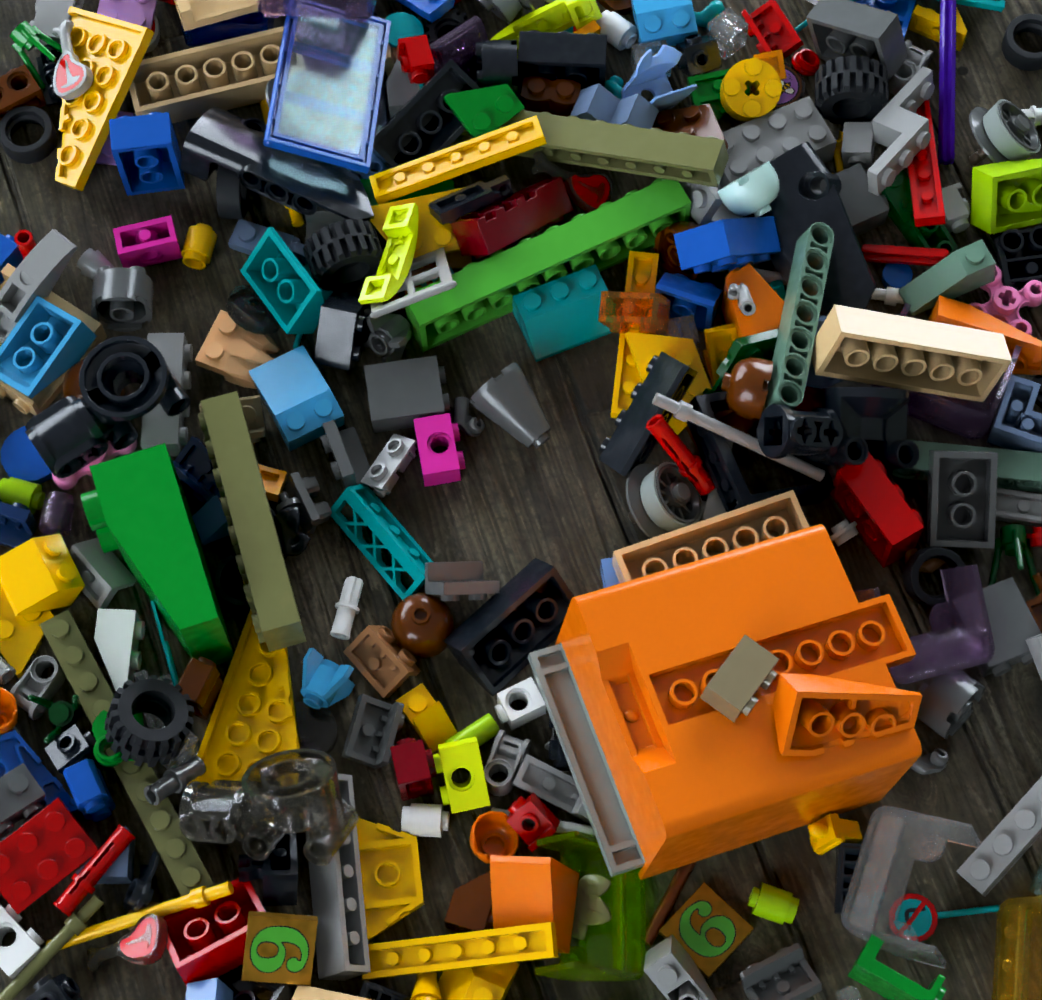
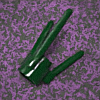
(1014, 543)
(60, 713)

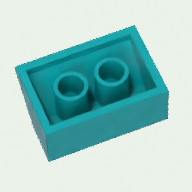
(283, 285)
(561, 313)

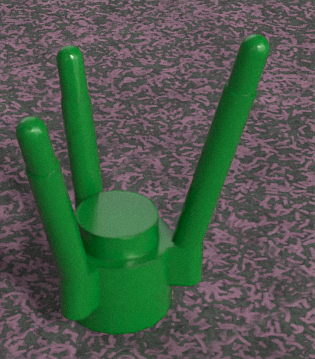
(27, 38)

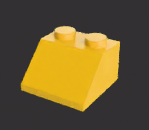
(40, 575)

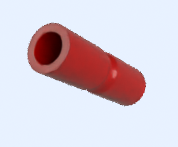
(24, 242)

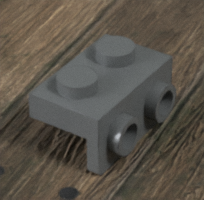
(348, 454)
(458, 579)
(373, 731)
(19, 798)
(781, 977)

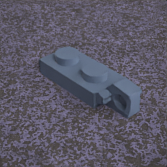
(248, 234)

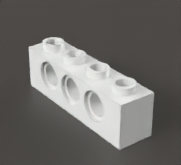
(25, 947)

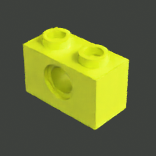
(474, 791)

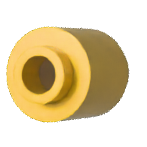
(198, 246)

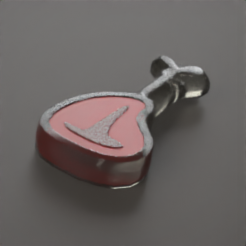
(585, 190)
(141, 946)

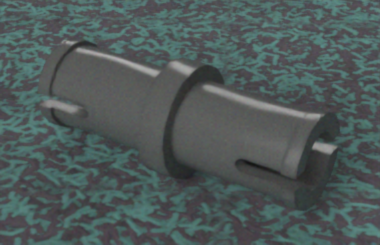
(174, 780)

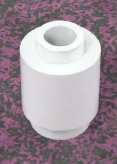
(618, 30)
(425, 820)

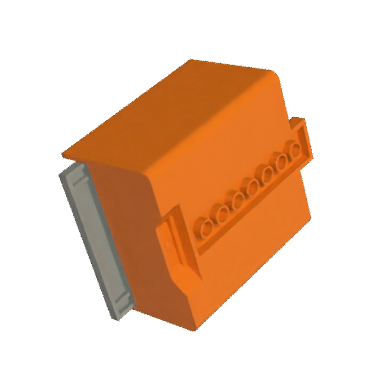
(665, 768)

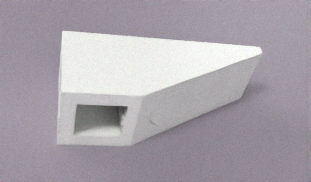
(118, 641)

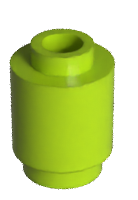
(22, 492)
(773, 904)

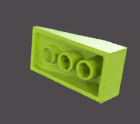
(1006, 195)

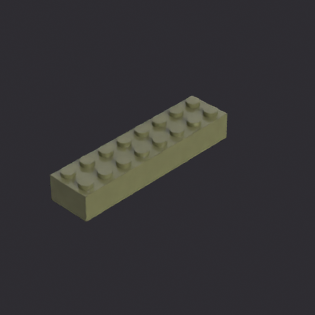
(250, 522)

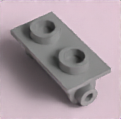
(393, 457)

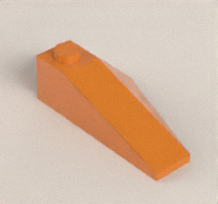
(962, 314)
(829, 711)

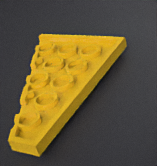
(113, 54)
(251, 712)

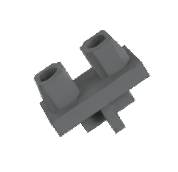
(298, 494)

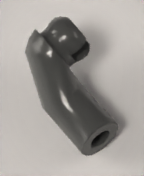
(466, 423)
(931, 762)

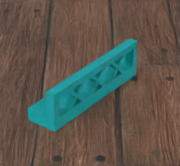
(384, 529)

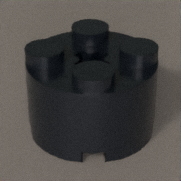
(497, 63)

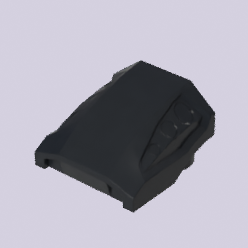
(1019, 255)

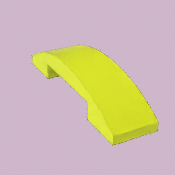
(553, 18)
(397, 257)

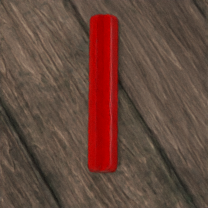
(903, 254)

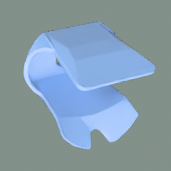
(651, 76)

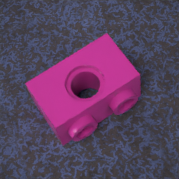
(147, 242)
(434, 432)

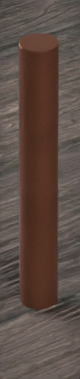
(667, 903)

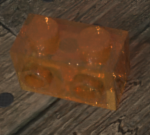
(634, 311)

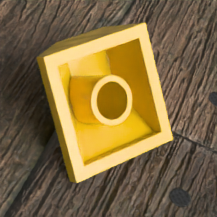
(478, 983)

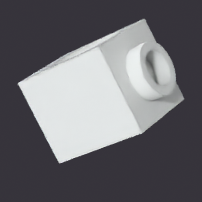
(526, 691)

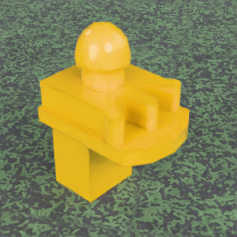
(833, 831)

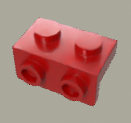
(772, 29)

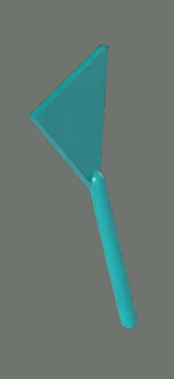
(166, 647)

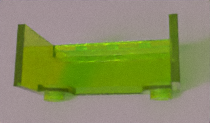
(611, 949)

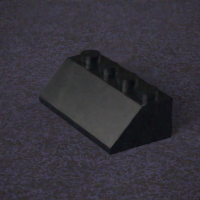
(424, 121)
(631, 440)
(510, 625)

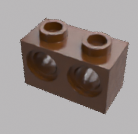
(12, 97)

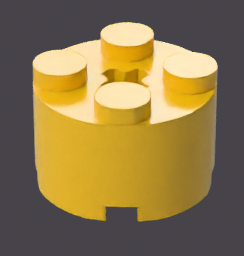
(749, 73)

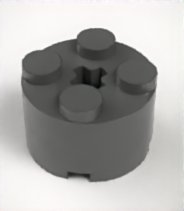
(122, 297)
(948, 702)

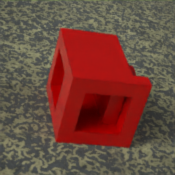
(416, 58)
(534, 809)

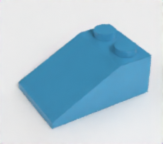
(664, 20)
(42, 347)
(296, 397)

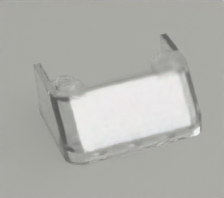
(882, 874)

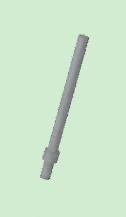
(684, 411)

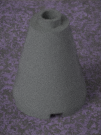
(513, 406)

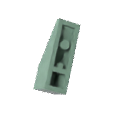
(951, 277)

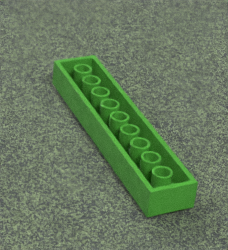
(589, 239)

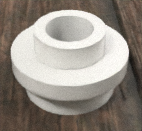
(843, 532)

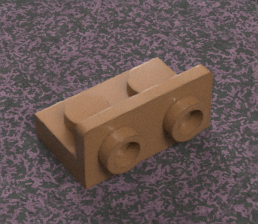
(381, 659)

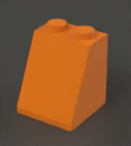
(767, 302)
(534, 892)

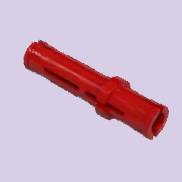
(689, 464)
(94, 870)

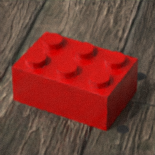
(878, 508)
(42, 854)
(212, 938)

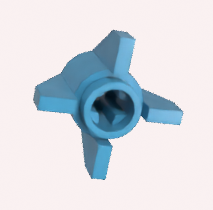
(324, 680)

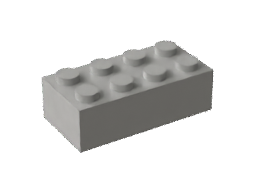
(774, 135)

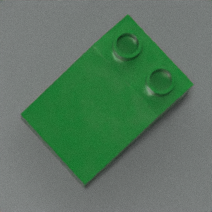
(148, 518)

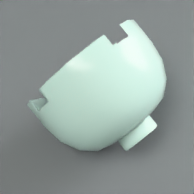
(752, 192)

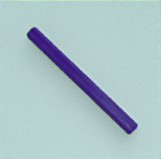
(947, 77)

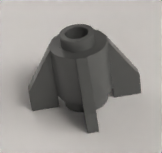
(388, 336)

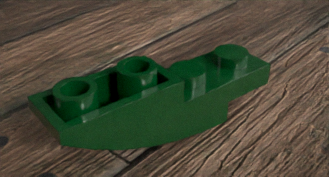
(901, 214)

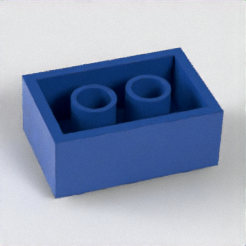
(146, 153)
(727, 244)

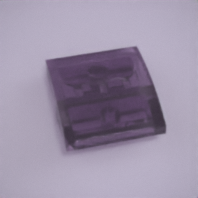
(460, 45)

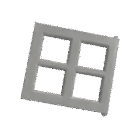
(442, 271)

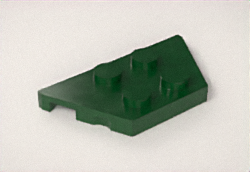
(755, 346)

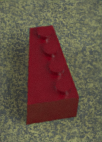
(515, 217)

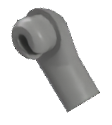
(744, 298)

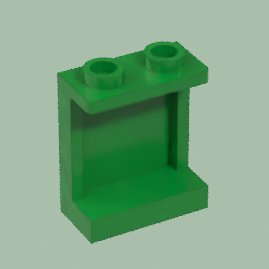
(889, 982)

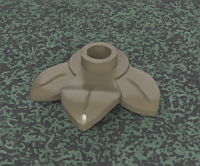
(589, 906)

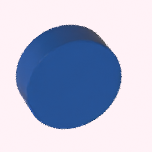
(896, 275)

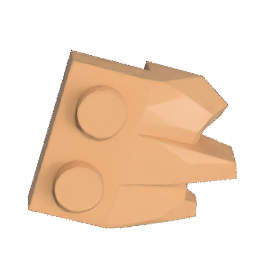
(234, 351)

